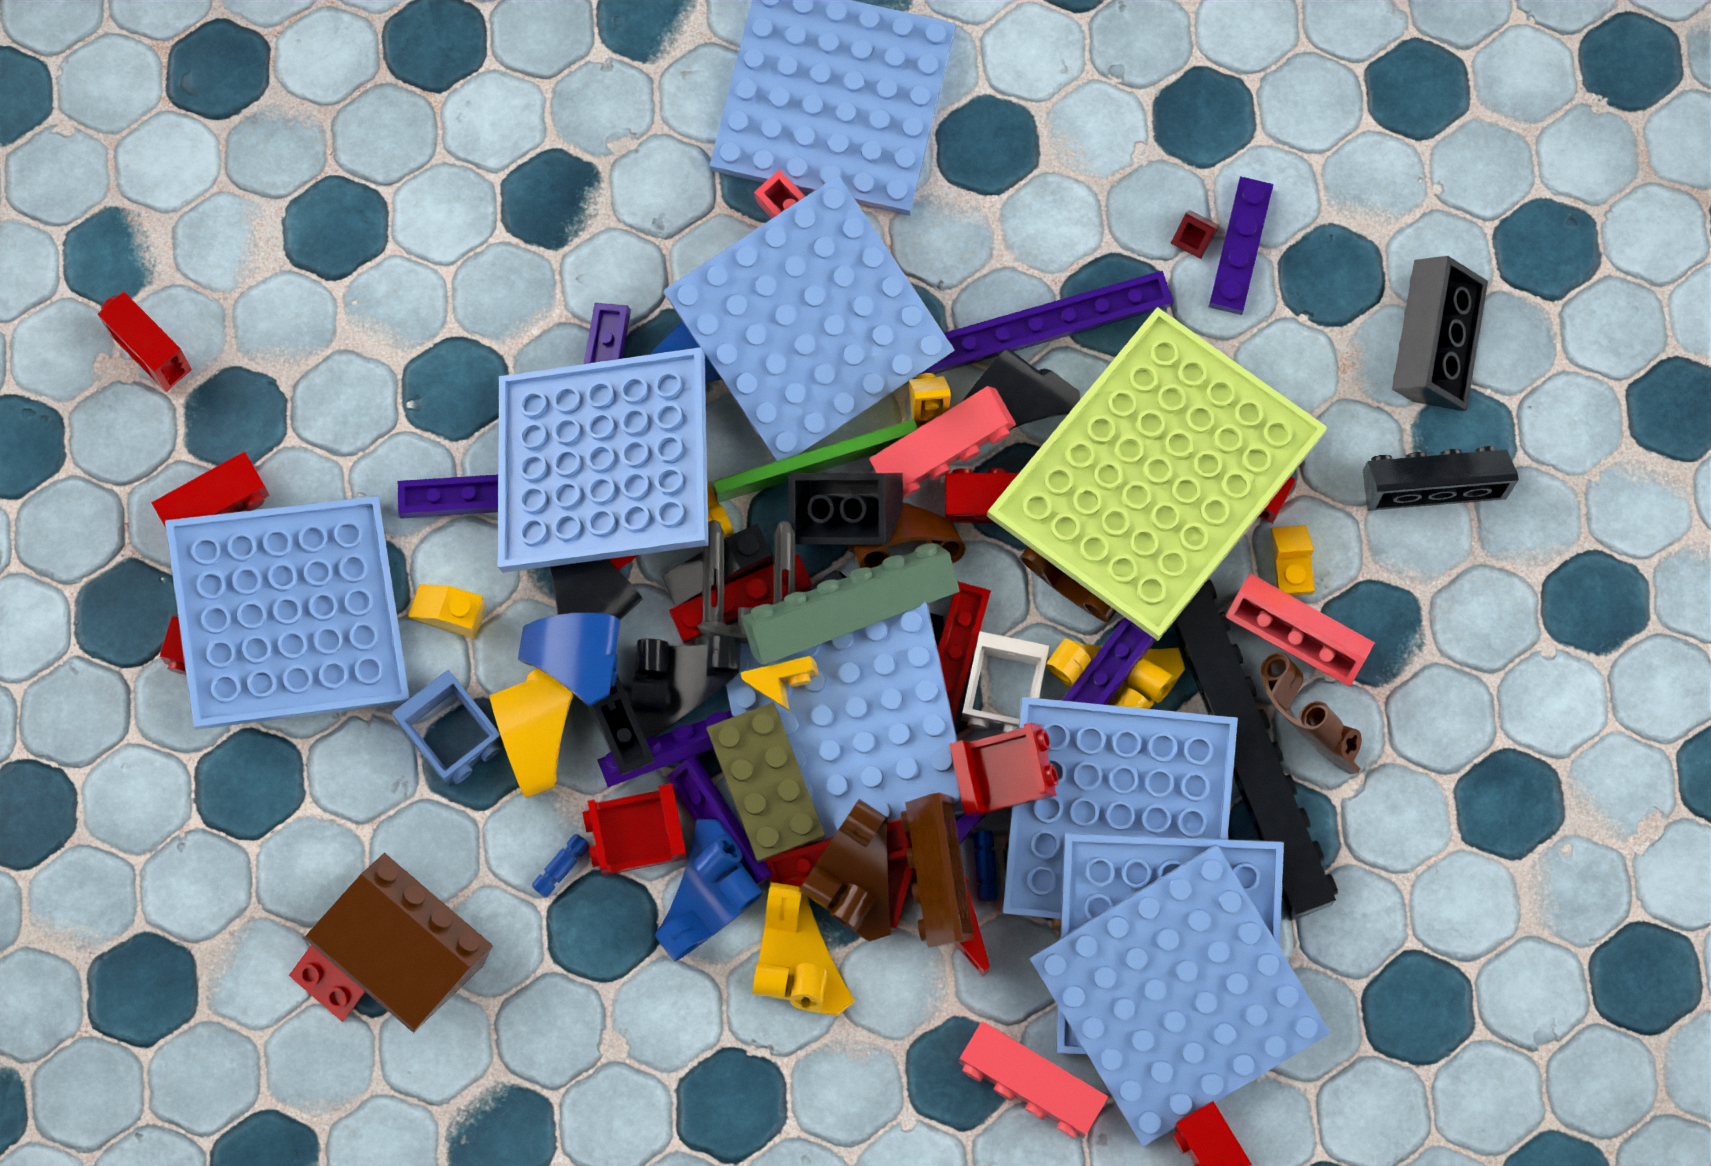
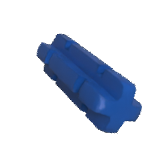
(560, 865)
(985, 866)

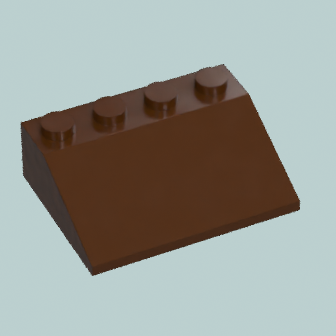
(938, 870)
(399, 942)

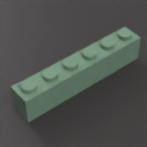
(850, 603)

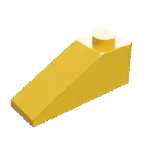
(928, 397)

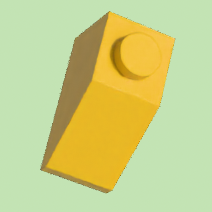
(448, 609)

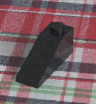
(743, 555)
(622, 730)

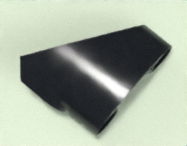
(1027, 391)
(593, 589)
(679, 678)

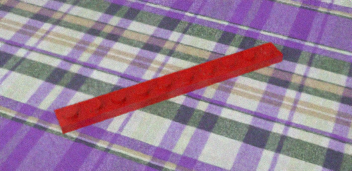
(955, 656)

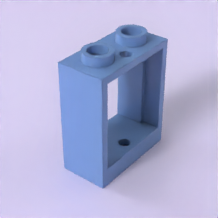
(427, 700)

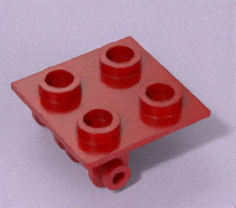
(327, 983)

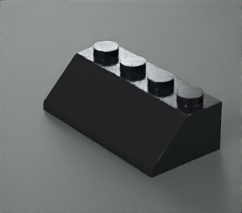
(1440, 333)
(1438, 479)

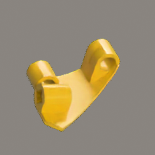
(1146, 684)
(532, 727)
(795, 958)

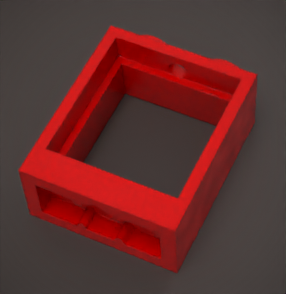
(144, 341)

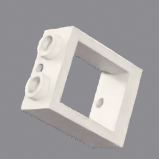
(1008, 649)

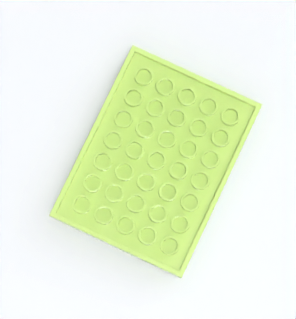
(1157, 473)

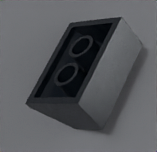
(844, 507)

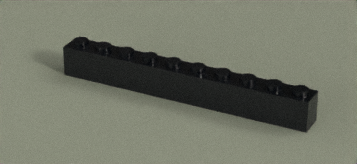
(1257, 760)

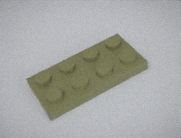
(765, 782)

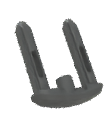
(713, 558)

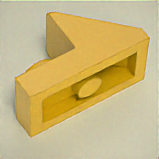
(1292, 559)
(771, 678)

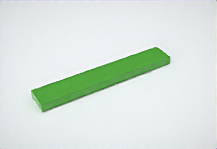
(811, 461)

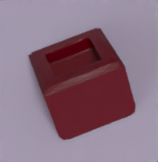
(1194, 234)

